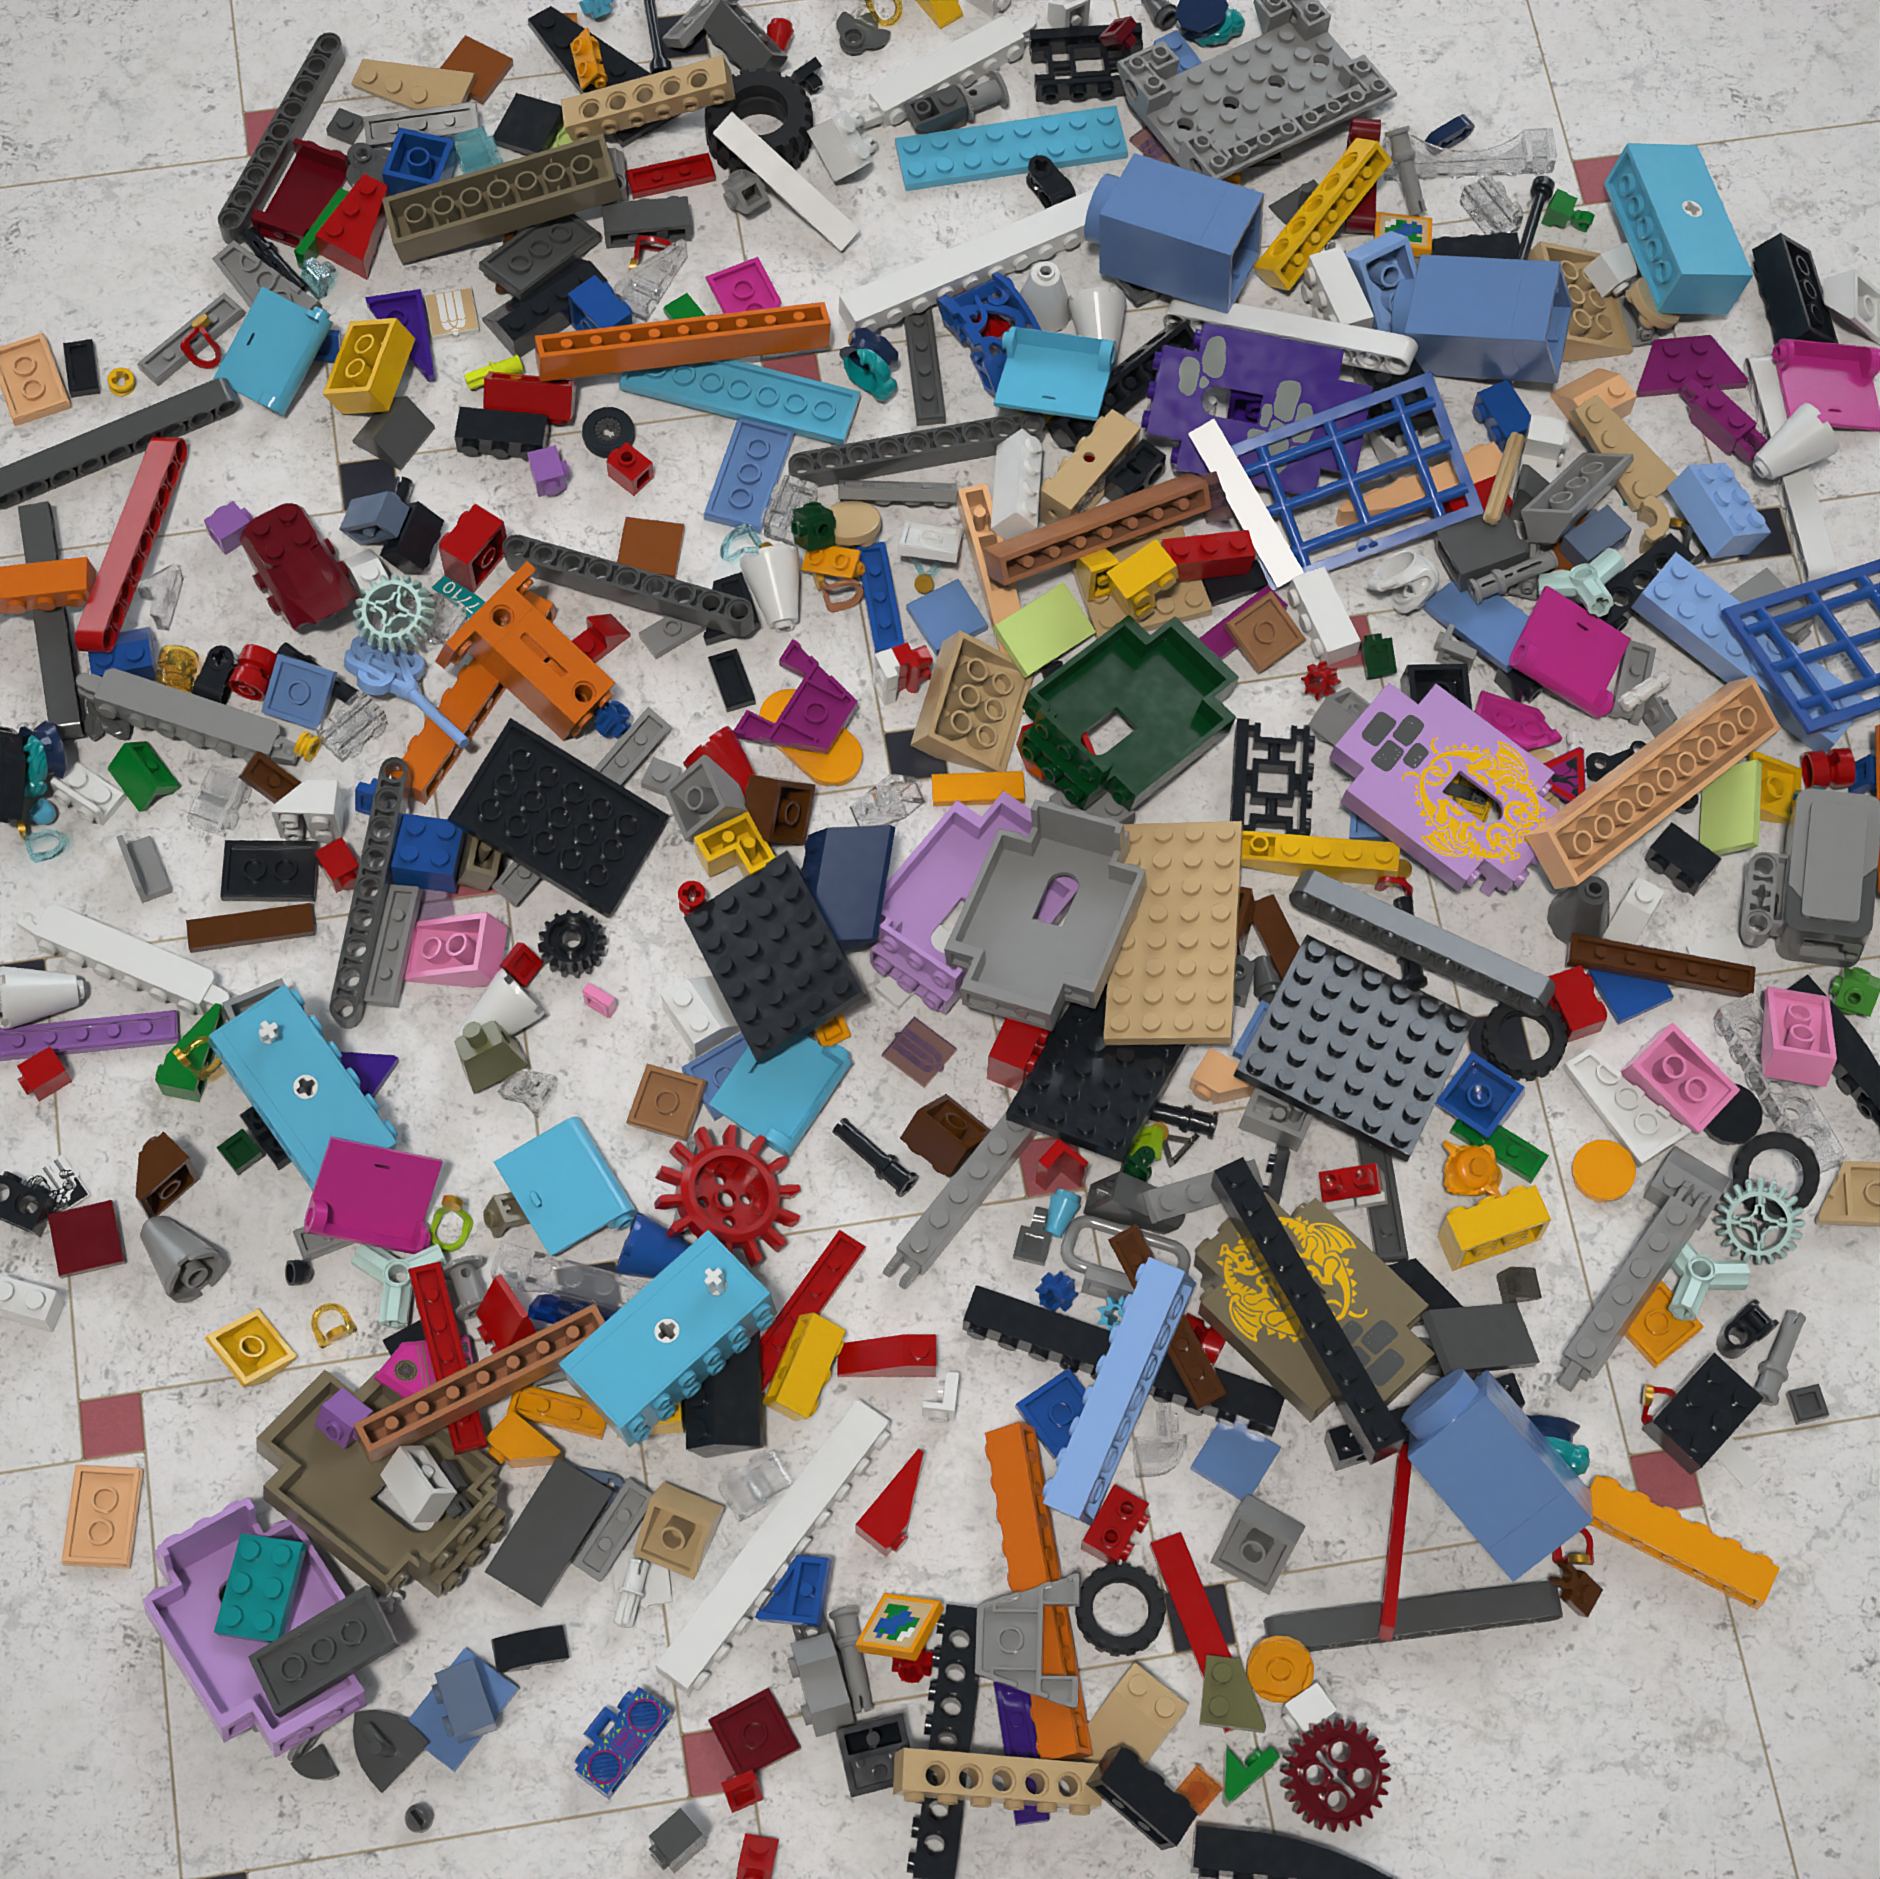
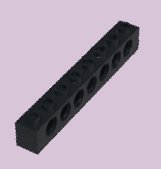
(1623, 590)
(955, 1622)

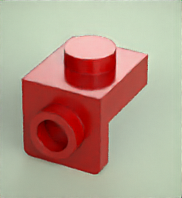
(757, 1857)

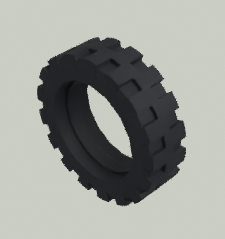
(1517, 1067)
(1778, 1141)
(1120, 1644)

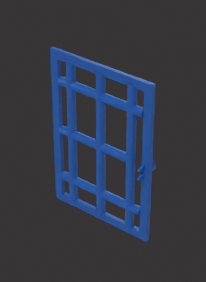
(1365, 545)
(1798, 661)

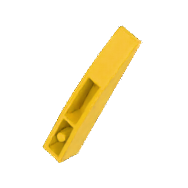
(1335, 857)

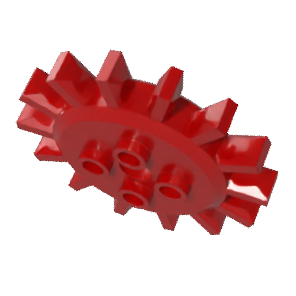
(743, 1176)

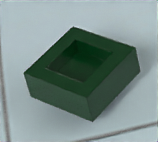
(239, 1151)

